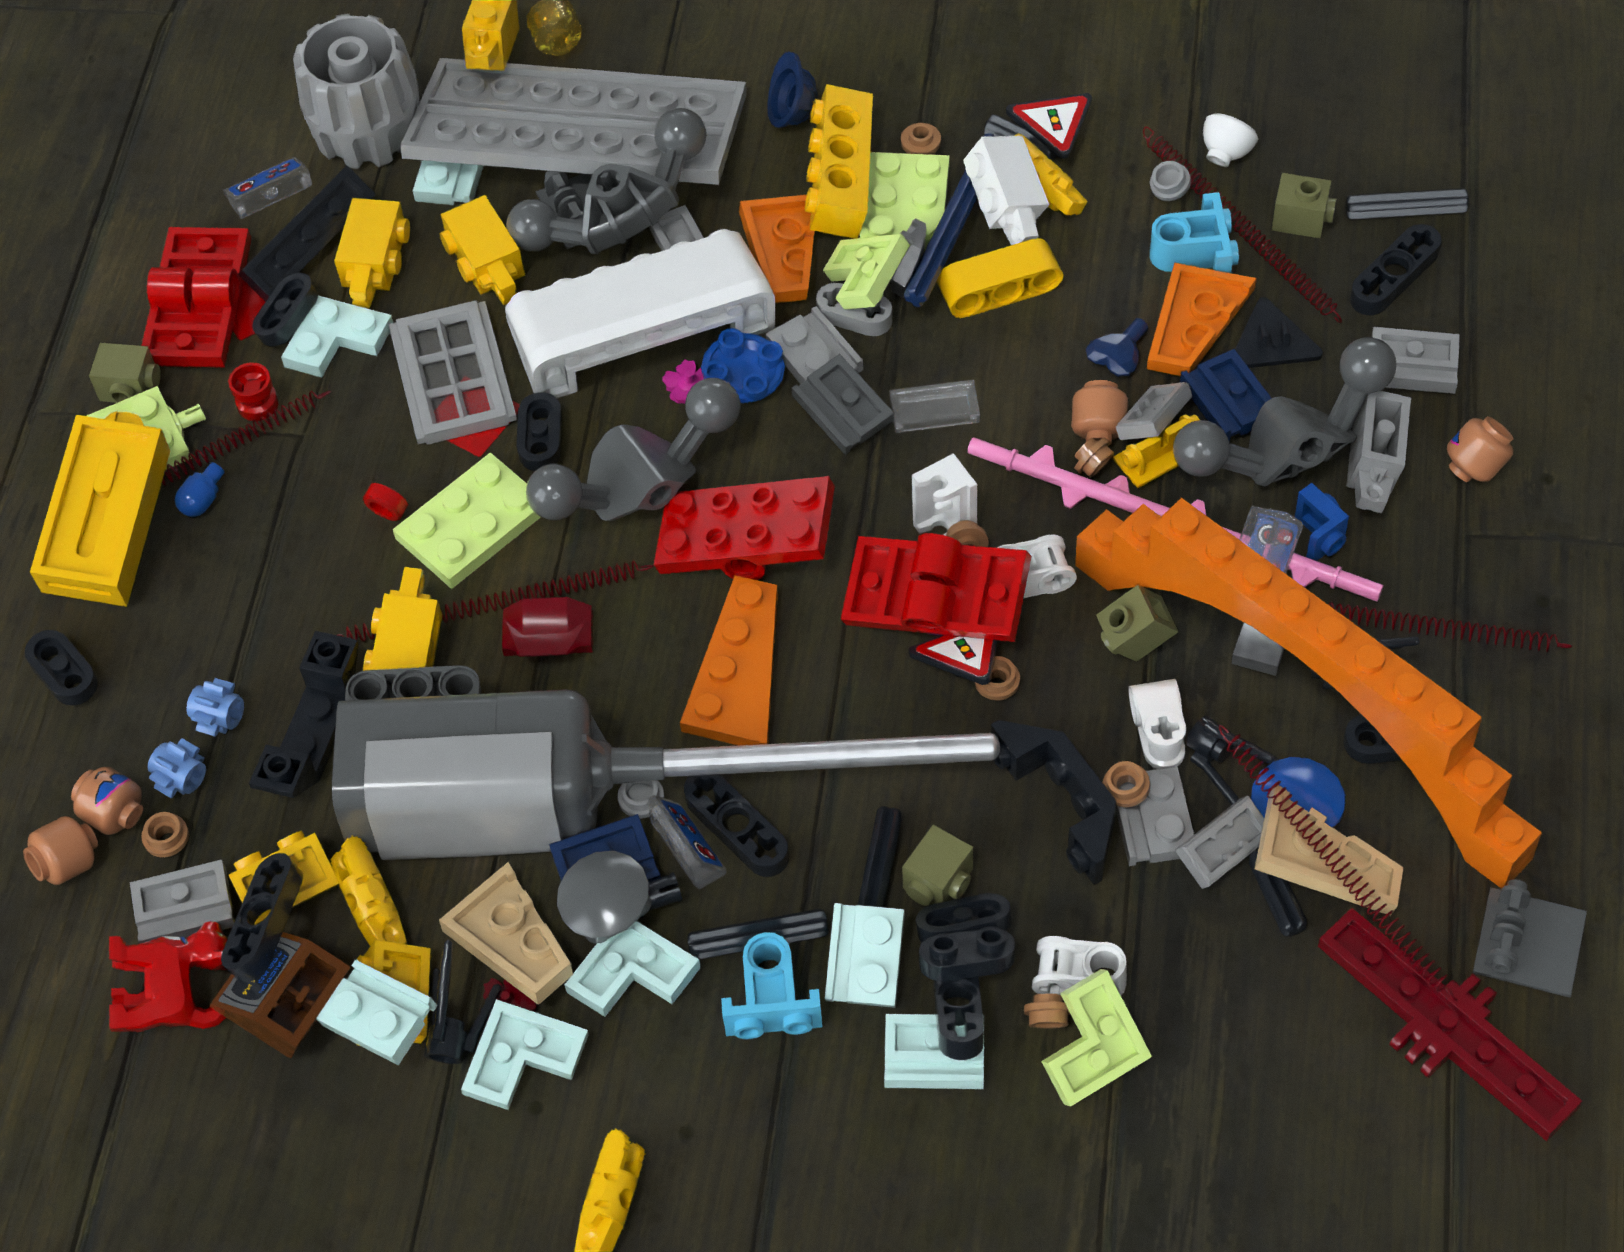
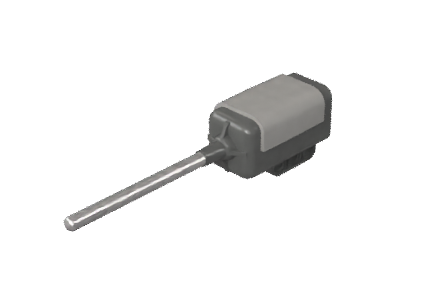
(529, 765)

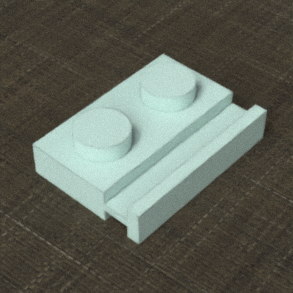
(446, 182)
(864, 955)
(376, 1012)
(916, 1060)

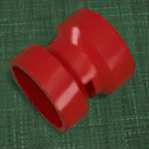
(253, 391)

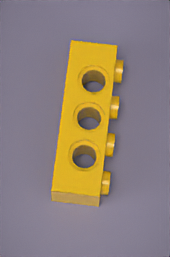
(840, 161)

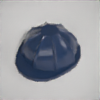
(790, 92)

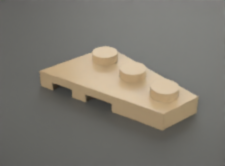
(1289, 857)
(509, 936)

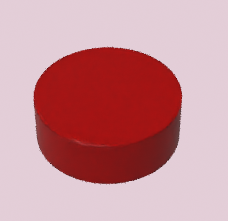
(385, 502)

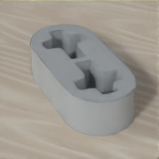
(854, 319)

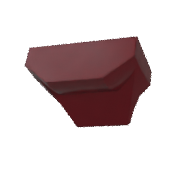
(547, 627)

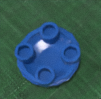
(746, 362)
(1308, 783)

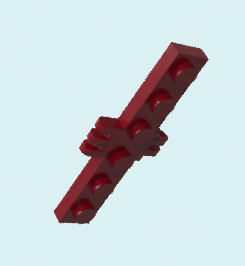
(1448, 1026)

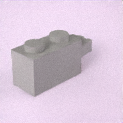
(1379, 448)

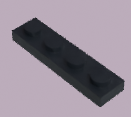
(305, 233)

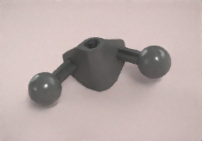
(619, 197)
(1288, 432)
(634, 466)

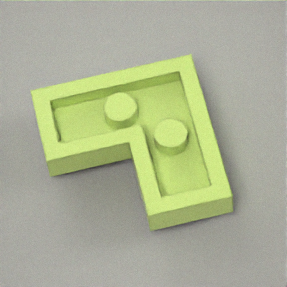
(866, 267)
(1108, 1040)

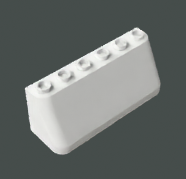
(638, 308)

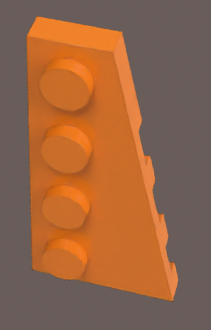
(736, 675)

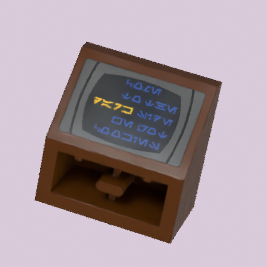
(287, 997)

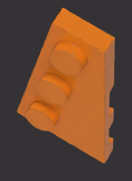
(780, 243)
(1195, 315)

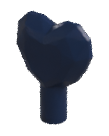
(1118, 350)

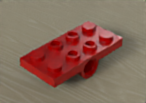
(195, 296)
(745, 527)
(936, 587)

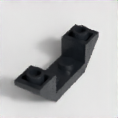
(311, 734)
(1029, 748)

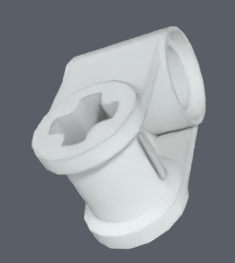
(1046, 565)
(1159, 721)
(1076, 962)

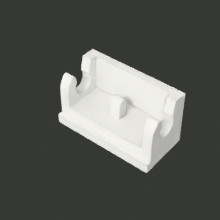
(943, 495)

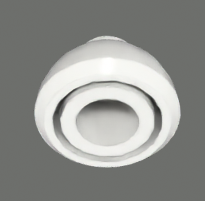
(1227, 138)

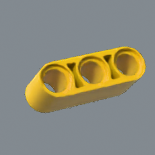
(999, 278)

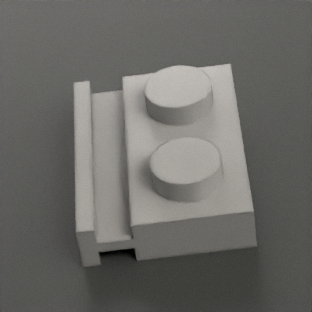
(811, 343)
(1423, 359)
(1157, 823)
(182, 901)

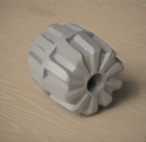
(356, 88)

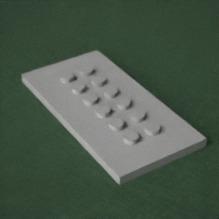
(566, 118)

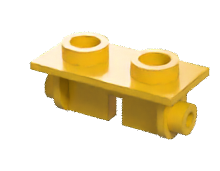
(1152, 455)

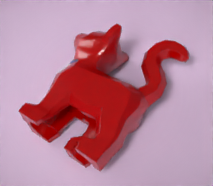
(167, 980)

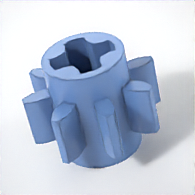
(215, 707)
(176, 768)

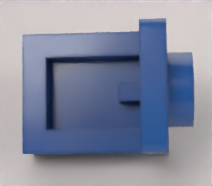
(1323, 518)

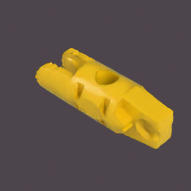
(1056, 183)
(366, 893)
(609, 1193)

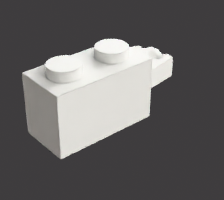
(1007, 186)

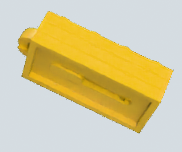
(101, 509)

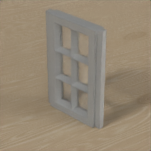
(452, 372)

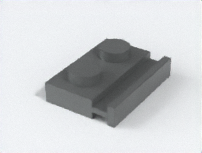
(842, 404)

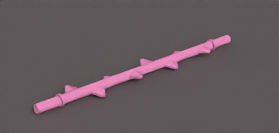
(1116, 493)

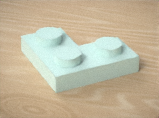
(334, 325)
(631, 957)
(519, 1039)

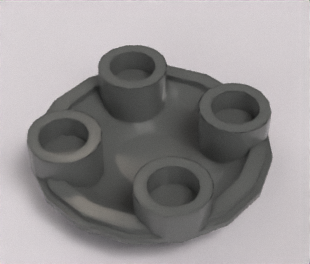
(603, 895)

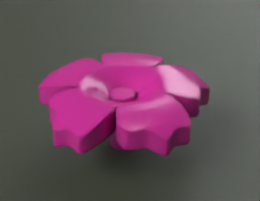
(682, 380)

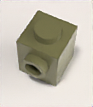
(1303, 205)
(123, 371)
(1136, 623)
(938, 868)

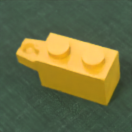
(490, 33)
(371, 248)
(483, 248)
(405, 626)

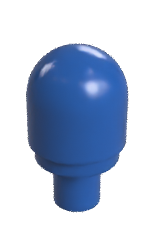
(198, 491)

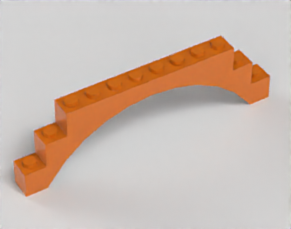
(1411, 712)

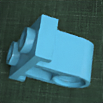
(1195, 238)
(770, 994)

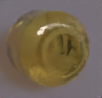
(554, 26)

